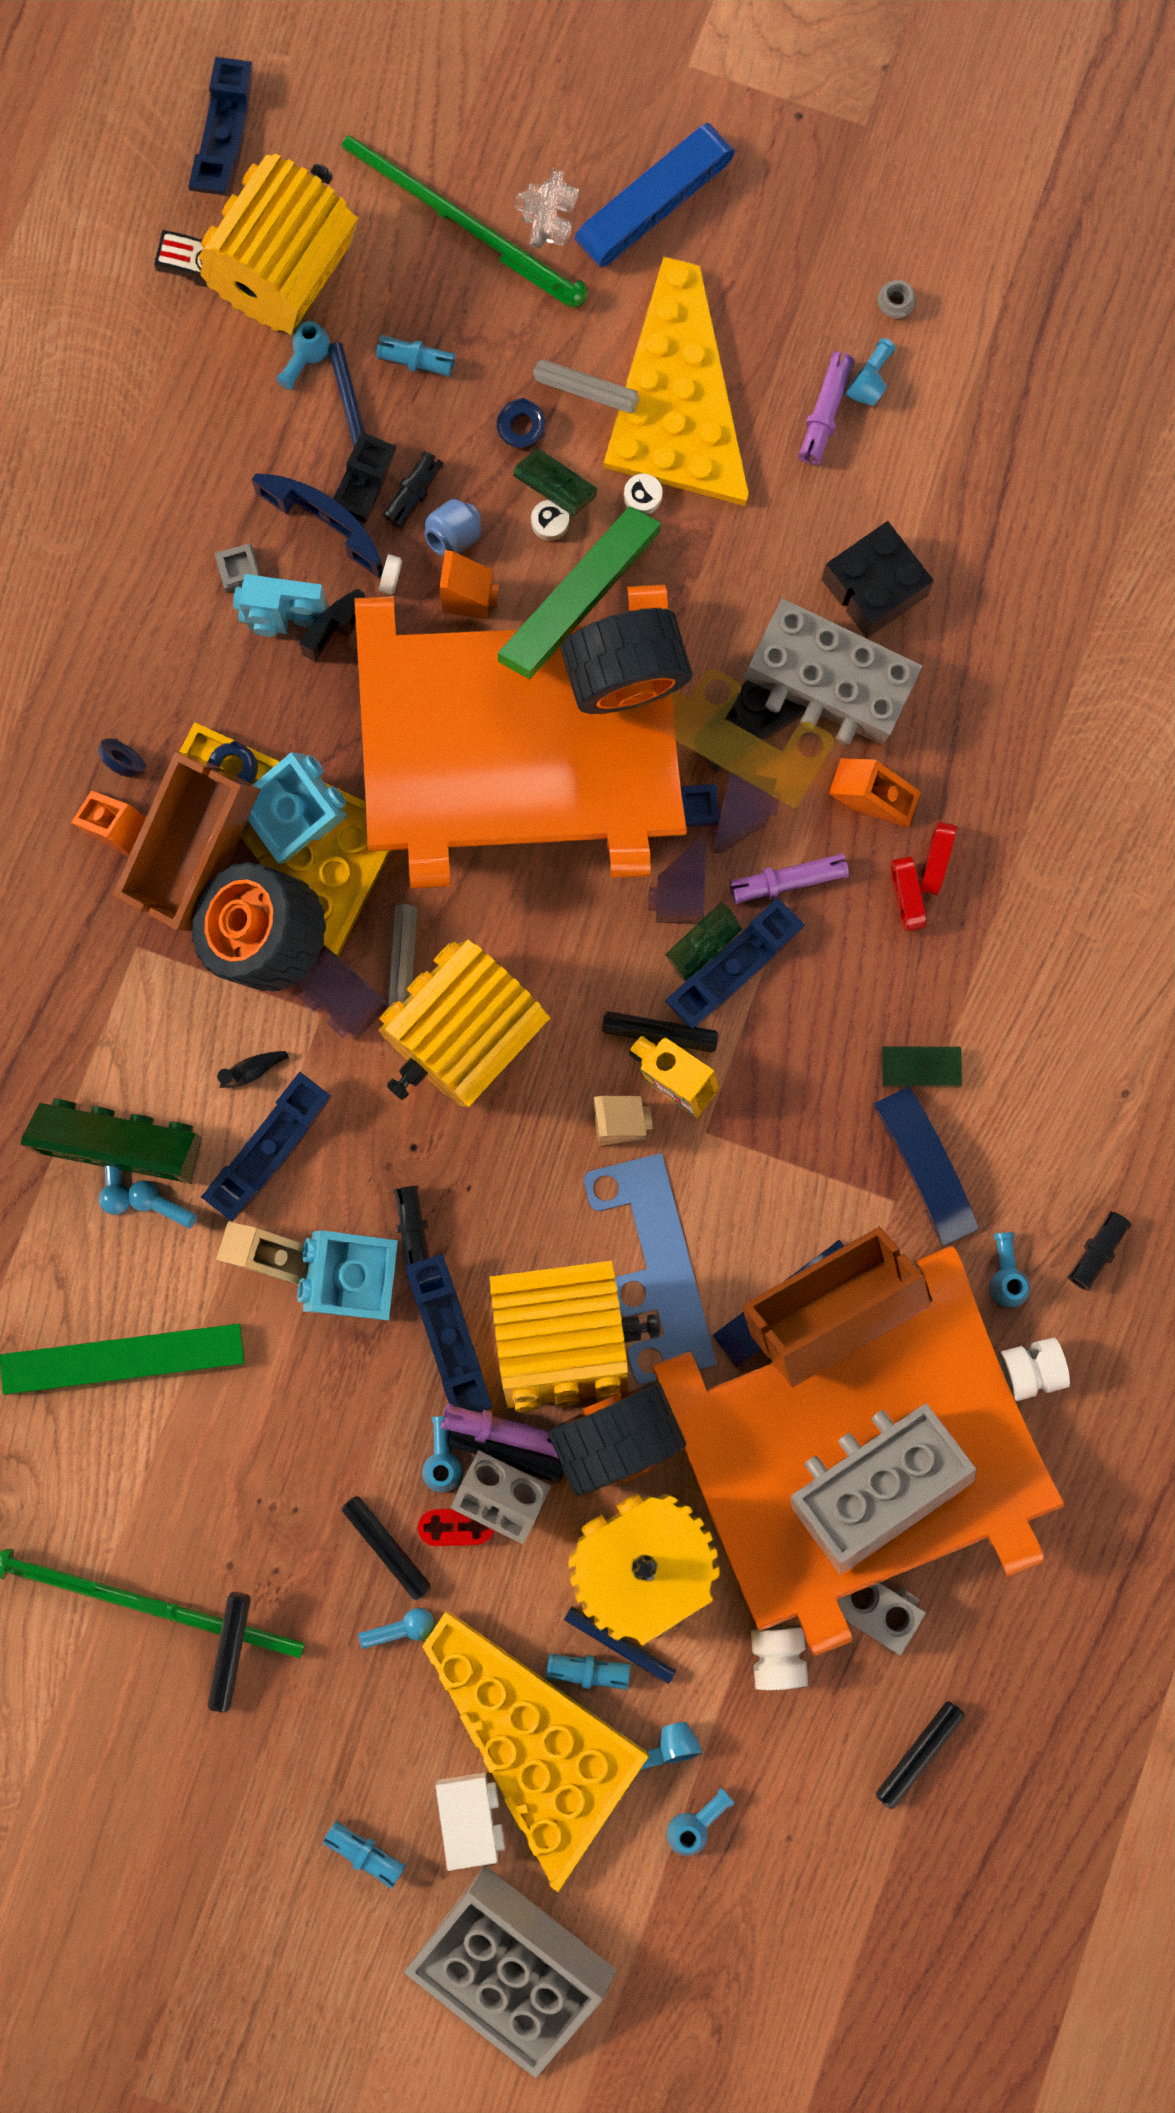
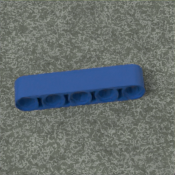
(654, 195)

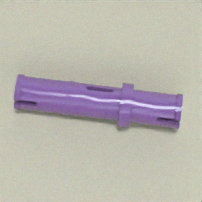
(821, 422)
(772, 882)
(488, 1427)

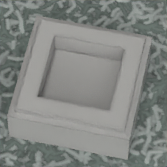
(234, 564)

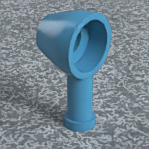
(305, 352)
(868, 384)
(1008, 1271)
(442, 1457)
(676, 1745)
(697, 1824)

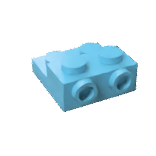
(271, 602)
(295, 806)
(348, 1275)

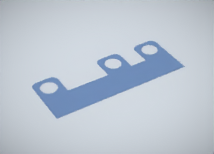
(669, 1272)

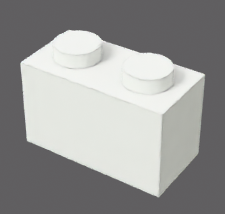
(468, 1821)

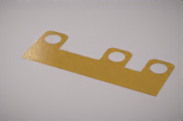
(707, 732)

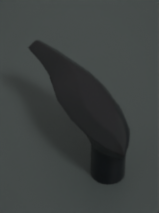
(249, 1069)

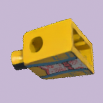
(687, 1084)

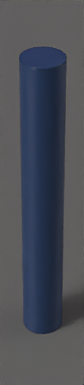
(346, 390)
(622, 1646)

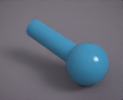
(114, 1196)
(146, 1196)
(415, 1625)

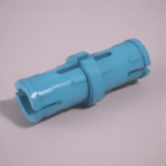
(415, 355)
(588, 1671)
(364, 1854)

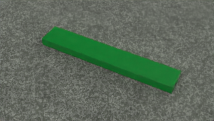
(579, 593)
(122, 1359)

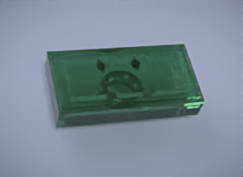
(555, 481)
(703, 941)
(921, 1066)

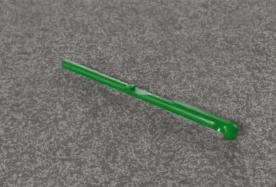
(512, 256)
(142, 1603)

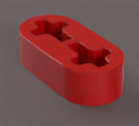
(937, 857)
(908, 893)
(450, 1538)

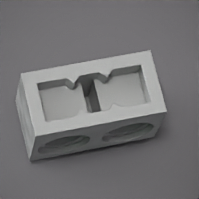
(500, 1497)
(872, 1616)

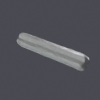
(586, 386)
(402, 952)

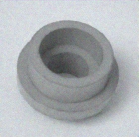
(900, 290)

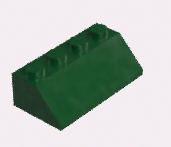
(112, 1141)

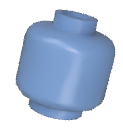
(453, 527)

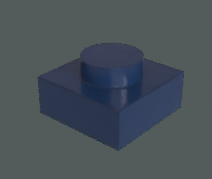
(700, 805)

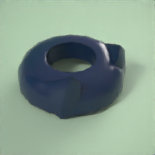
(513, 410)
(237, 749)
(131, 763)

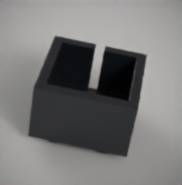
(882, 575)

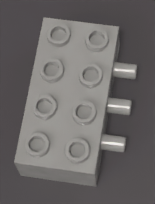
(831, 674)
(881, 1486)

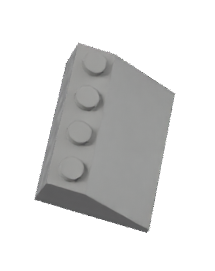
(511, 1972)

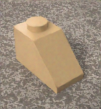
(621, 1119)
(262, 1253)

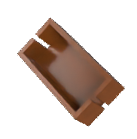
(185, 839)
(836, 1306)

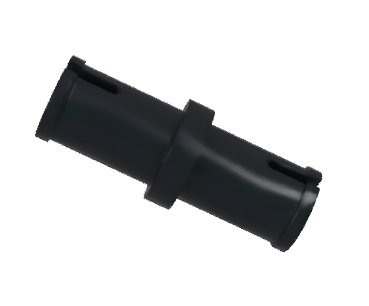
(413, 489)
(411, 1224)
(1099, 1251)

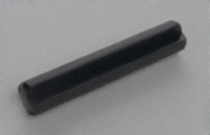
(656, 1030)
(514, 1456)
(386, 1547)
(229, 1652)
(920, 1755)

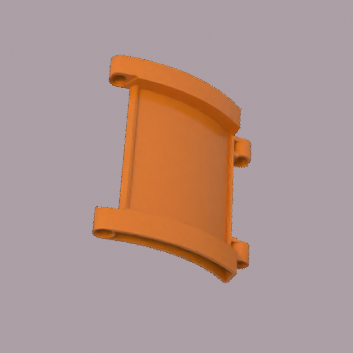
(491, 758)
(758, 1433)

